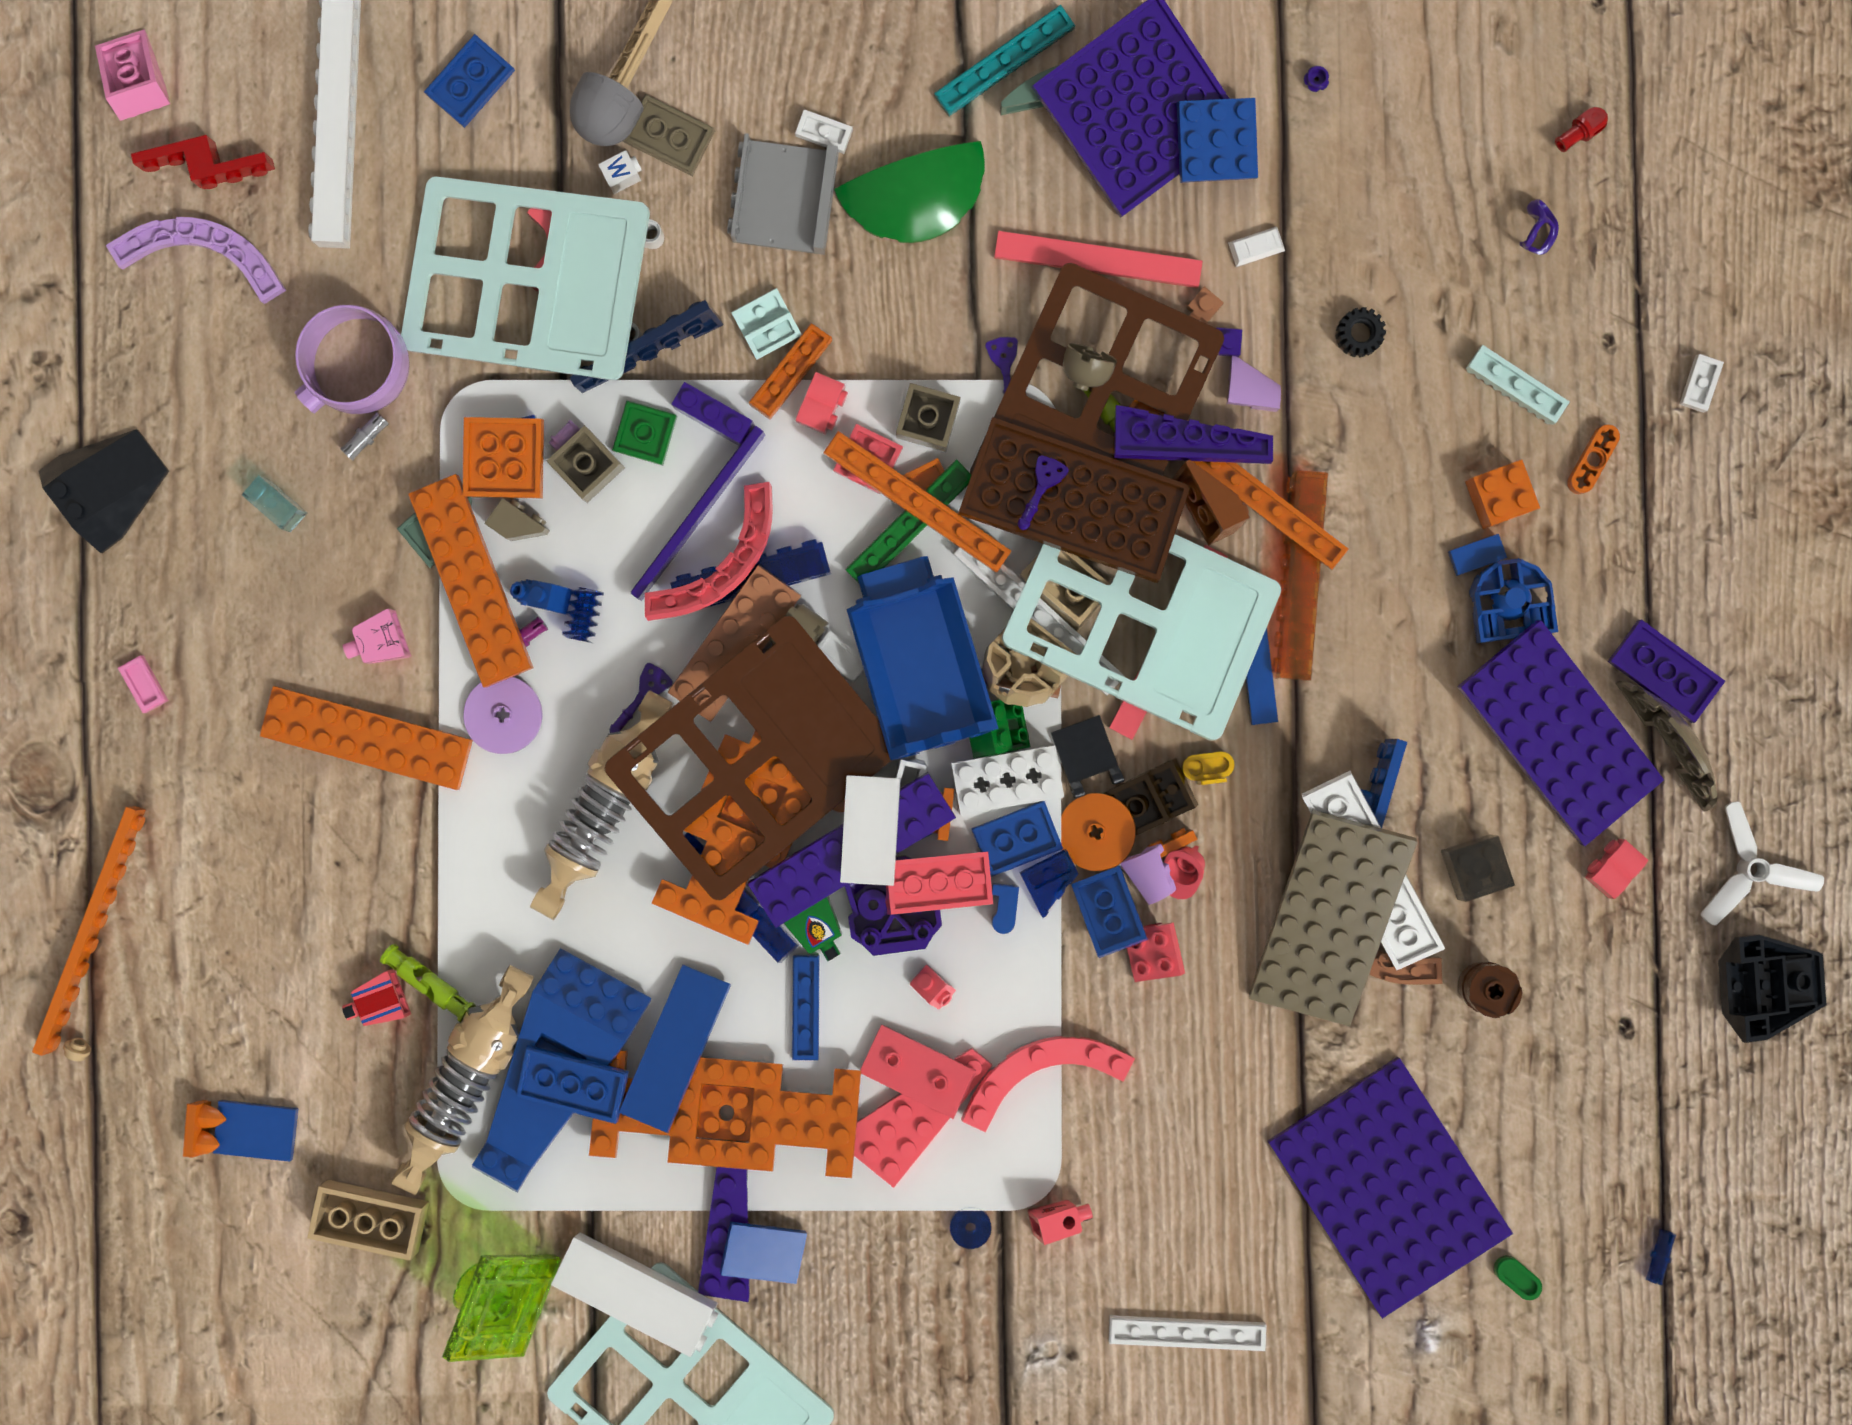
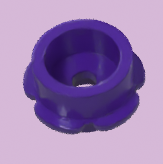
(1319, 72)

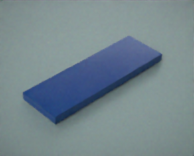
(675, 1048)

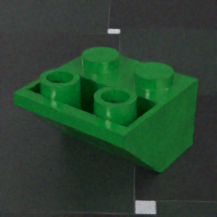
(1009, 737)

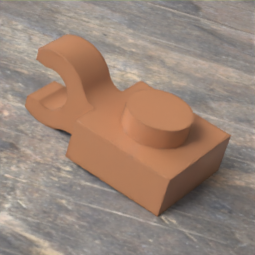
(1204, 305)

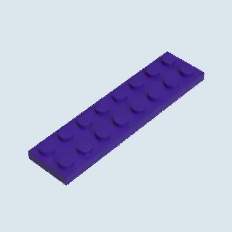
(816, 869)

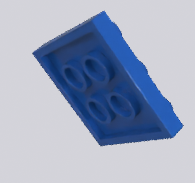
(1217, 140)

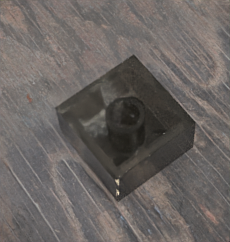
(1478, 868)

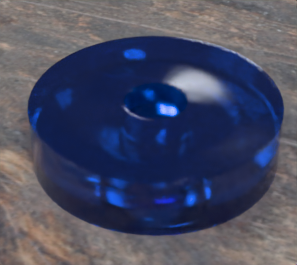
(974, 1238)

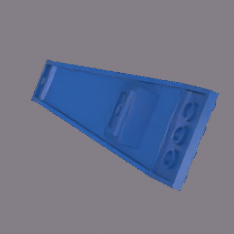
(570, 1013)

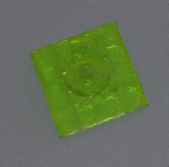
(499, 1306)

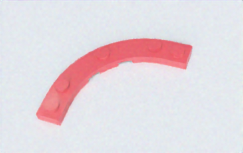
(730, 571)
(1035, 1057)

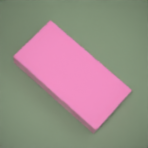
(143, 684)

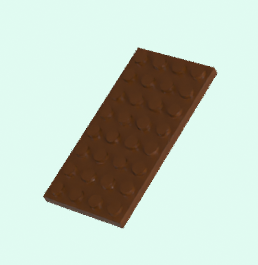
(1095, 512)

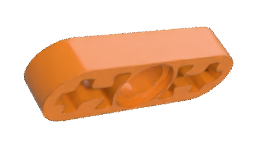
(1596, 439)

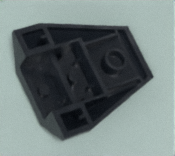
(104, 486)
(1769, 986)

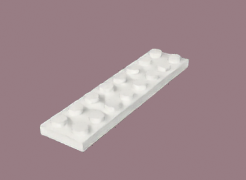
(1409, 930)

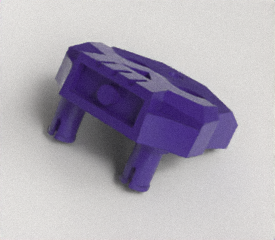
(871, 925)

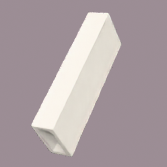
(635, 1294)

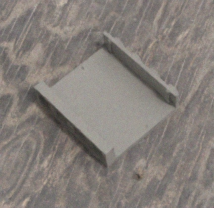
(783, 196)

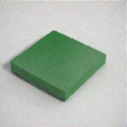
(644, 433)

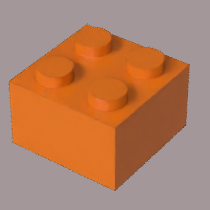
(1502, 494)

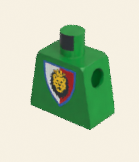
(817, 929)

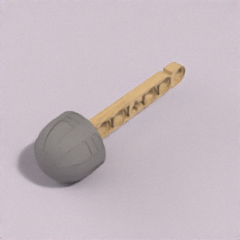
(603, 106)

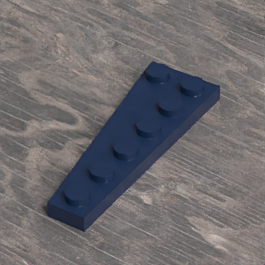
(695, 321)

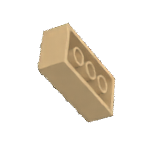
(368, 1219)

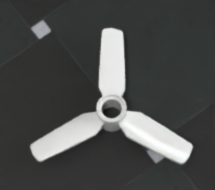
(1740, 884)

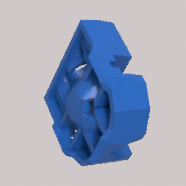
(1508, 607)

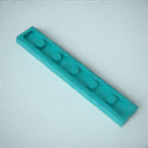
(1004, 60)

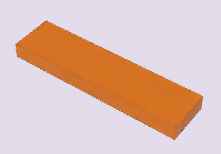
(790, 371)

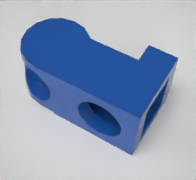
(1005, 915)

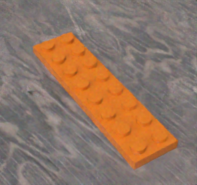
(470, 581)
(366, 738)

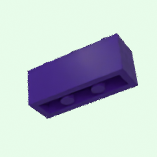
(712, 414)

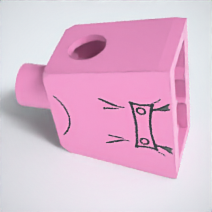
(378, 639)

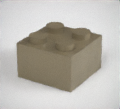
(928, 417)
(585, 464)

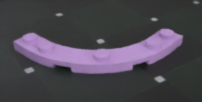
(202, 233)

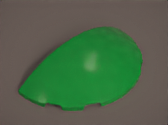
(917, 194)

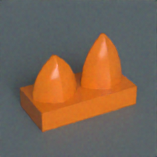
(199, 1118)

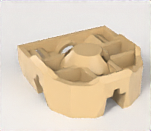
(1028, 687)

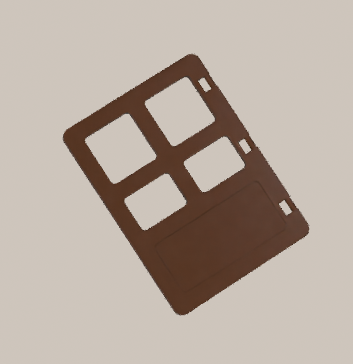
(1083, 431)
(803, 718)

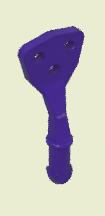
(1003, 364)
(1043, 483)
(658, 688)

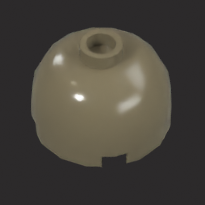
(1087, 366)

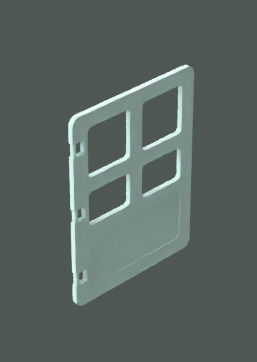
(583, 285)
(1199, 641)
(760, 1396)

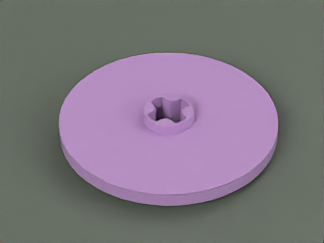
(489, 730)

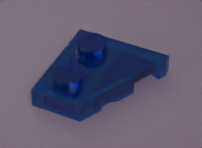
(1048, 880)

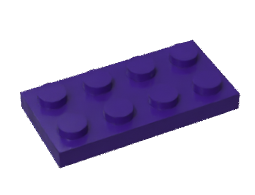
(1666, 671)

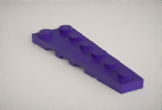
(1167, 438)
(727, 1206)

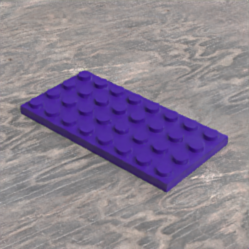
(1560, 732)

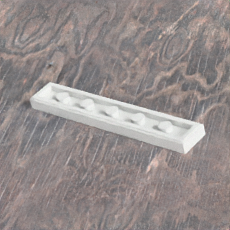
(1187, 1333)

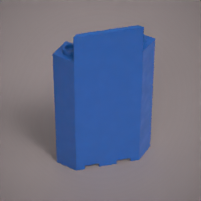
(919, 659)

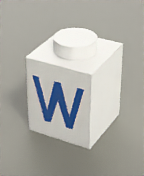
(621, 171)

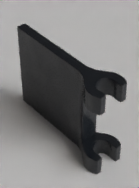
(1085, 753)

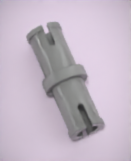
(364, 436)

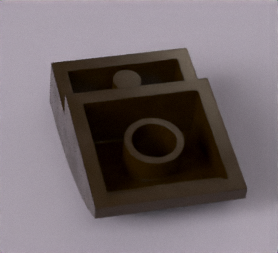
(1156, 795)

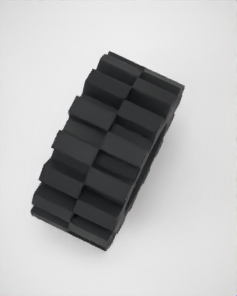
(1376, 332)

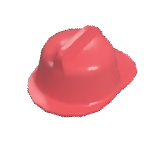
(1186, 870)

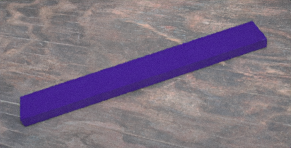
(698, 513)

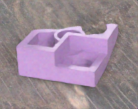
(1251, 387)
(1150, 874)

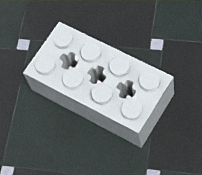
(1021, 790)

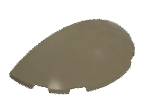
(1694, 763)

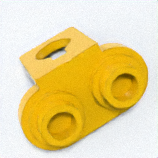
(1208, 767)

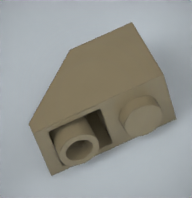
(513, 523)

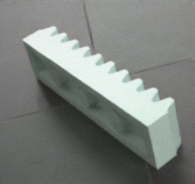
(1517, 385)

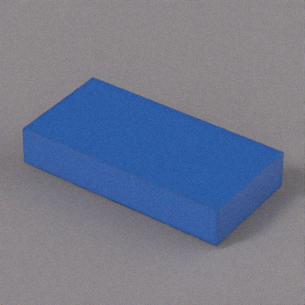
(1477, 554)

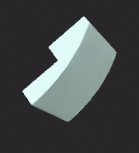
(766, 323)

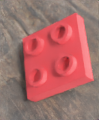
(875, 444)
(1157, 956)

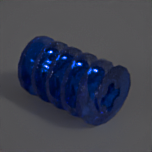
(582, 614)

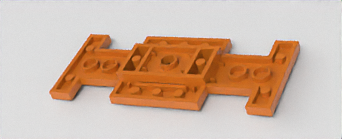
(731, 839)
(761, 1117)

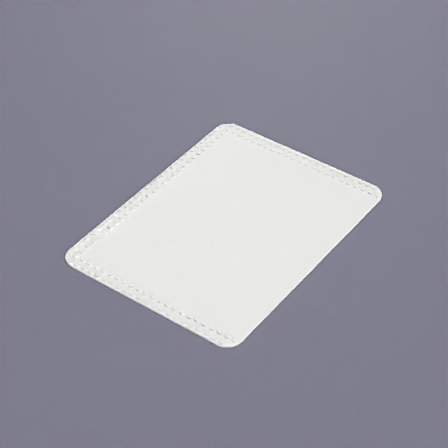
(513, 803)

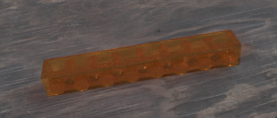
(1299, 584)

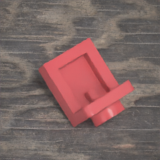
(932, 987)

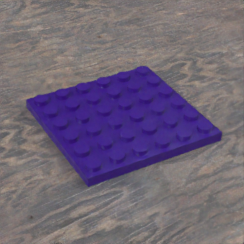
(1122, 99)

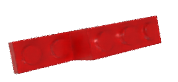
(203, 162)

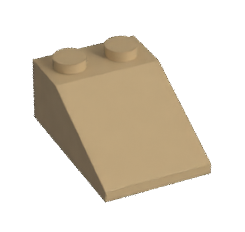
(1066, 603)

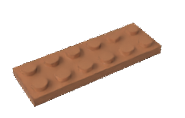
(752, 611)

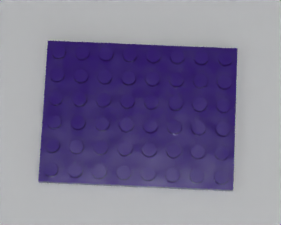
(1390, 1187)

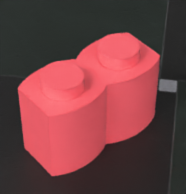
(821, 403)
(1616, 868)

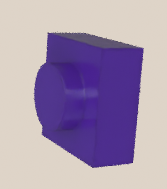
(1232, 342)

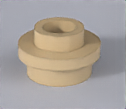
(76, 1049)

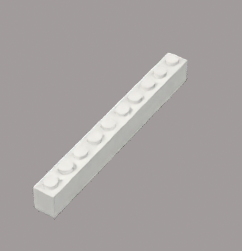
(335, 123)

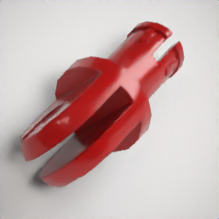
(1583, 128)

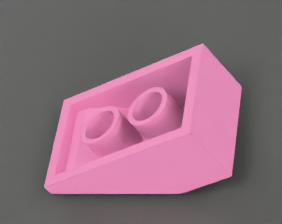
(131, 75)

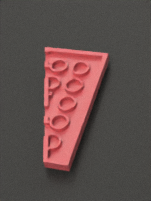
(903, 1128)

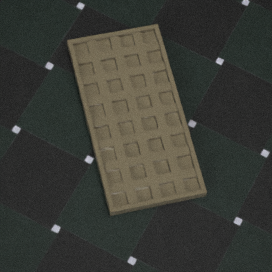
(1332, 917)

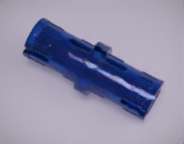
(1661, 1257)

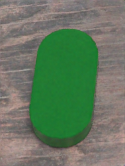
(1518, 1277)

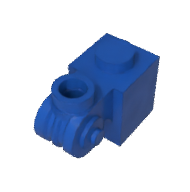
(541, 595)

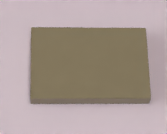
(670, 135)

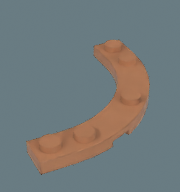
(1419, 973)

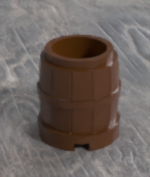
(1474, 987)

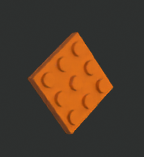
(503, 457)

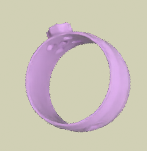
(306, 348)

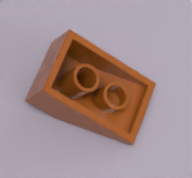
(1211, 503)

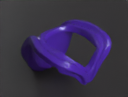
(1541, 212)

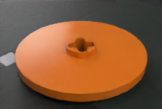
(1104, 813)

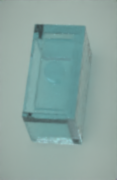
(274, 503)

